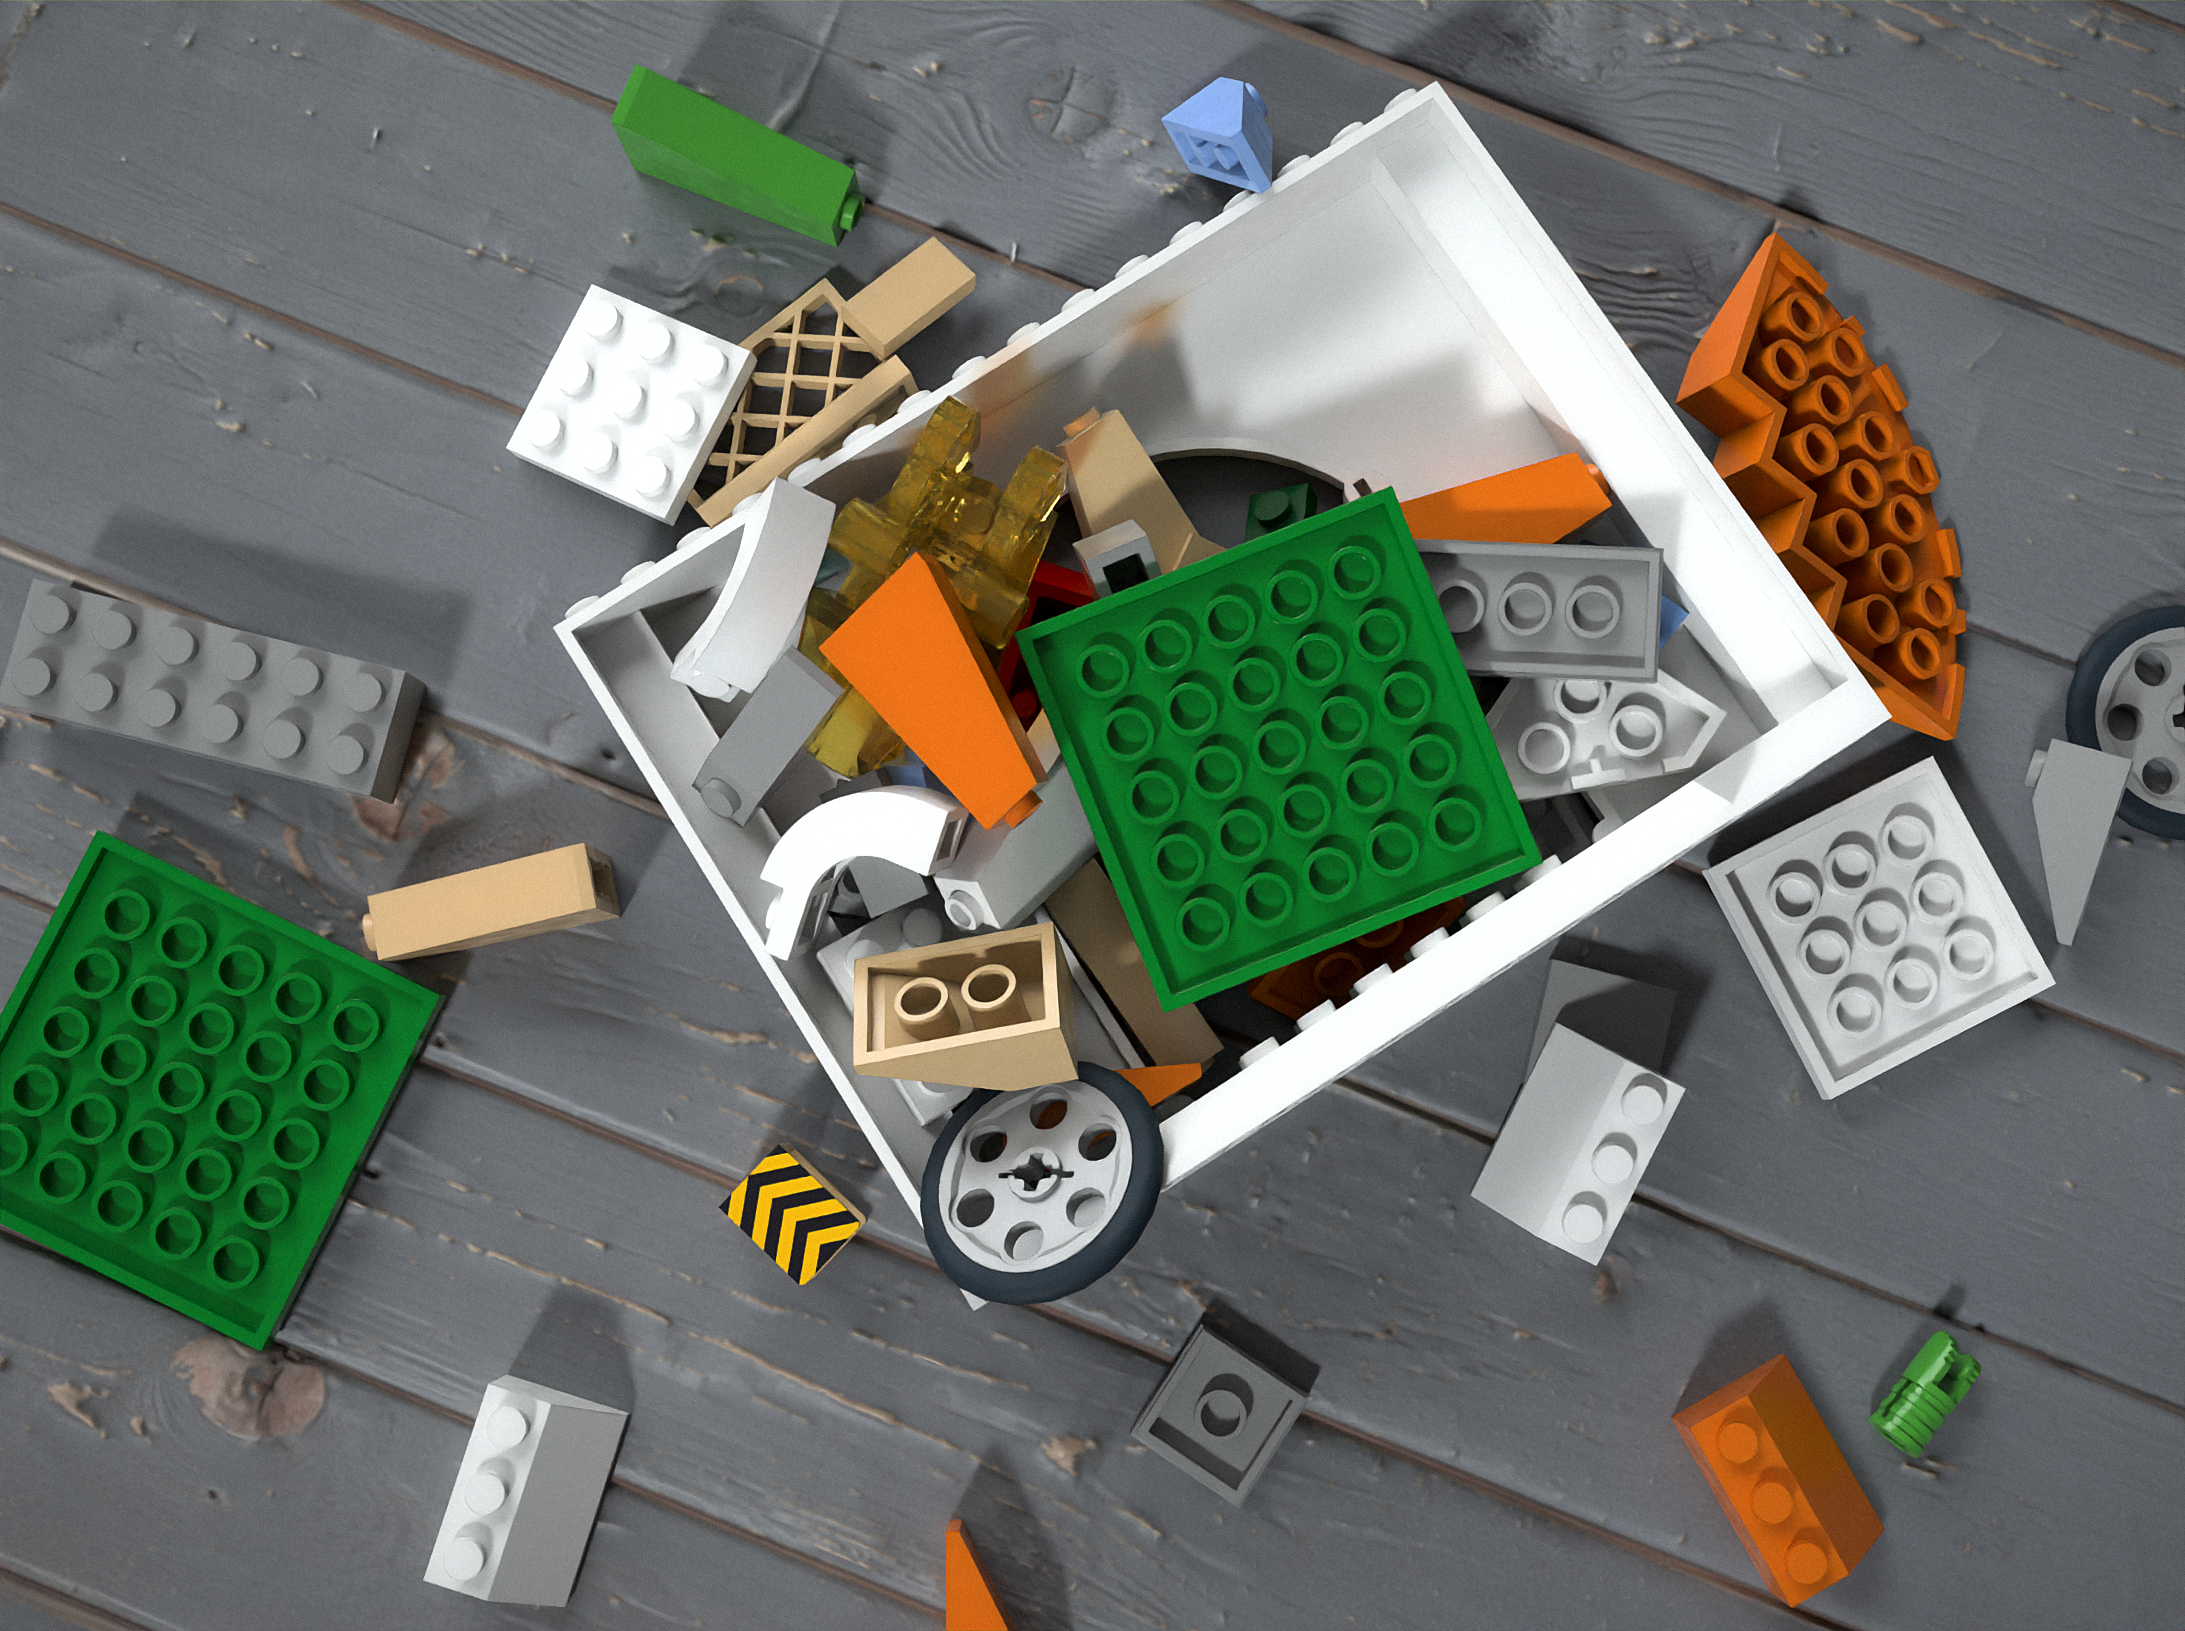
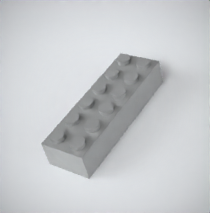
(212, 691)

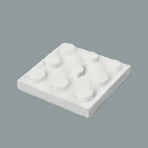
(632, 404)

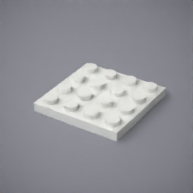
(1878, 928)

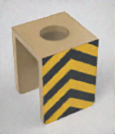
(793, 1213)

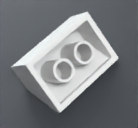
(1576, 1143)
(526, 1495)

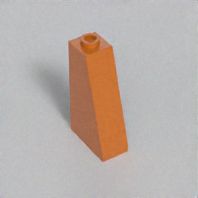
(1524, 505)
(938, 691)

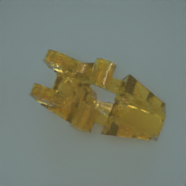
(973, 529)

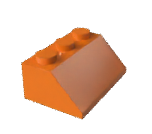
(1781, 1481)

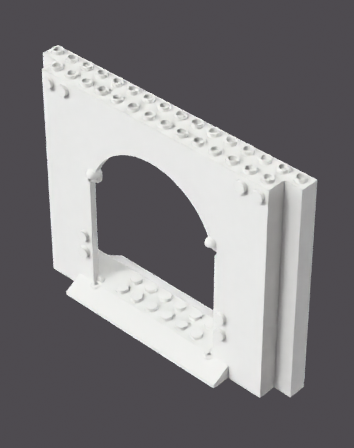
(1377, 332)

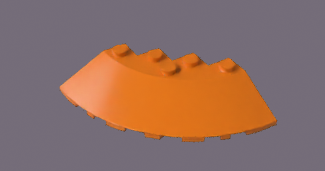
(1834, 480)

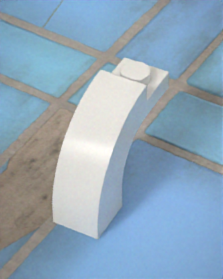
(762, 596)
(888, 822)

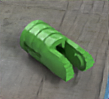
(1925, 1394)

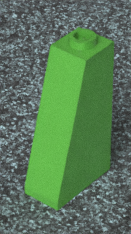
(734, 159)

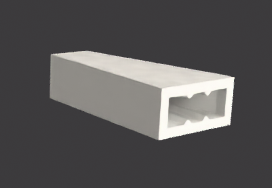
(1010, 872)

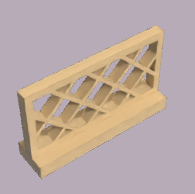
(863, 403)

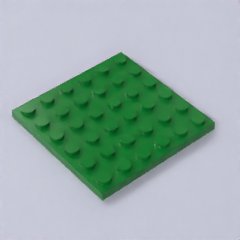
(1277, 749)
(194, 1087)

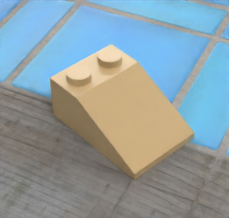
(969, 1012)

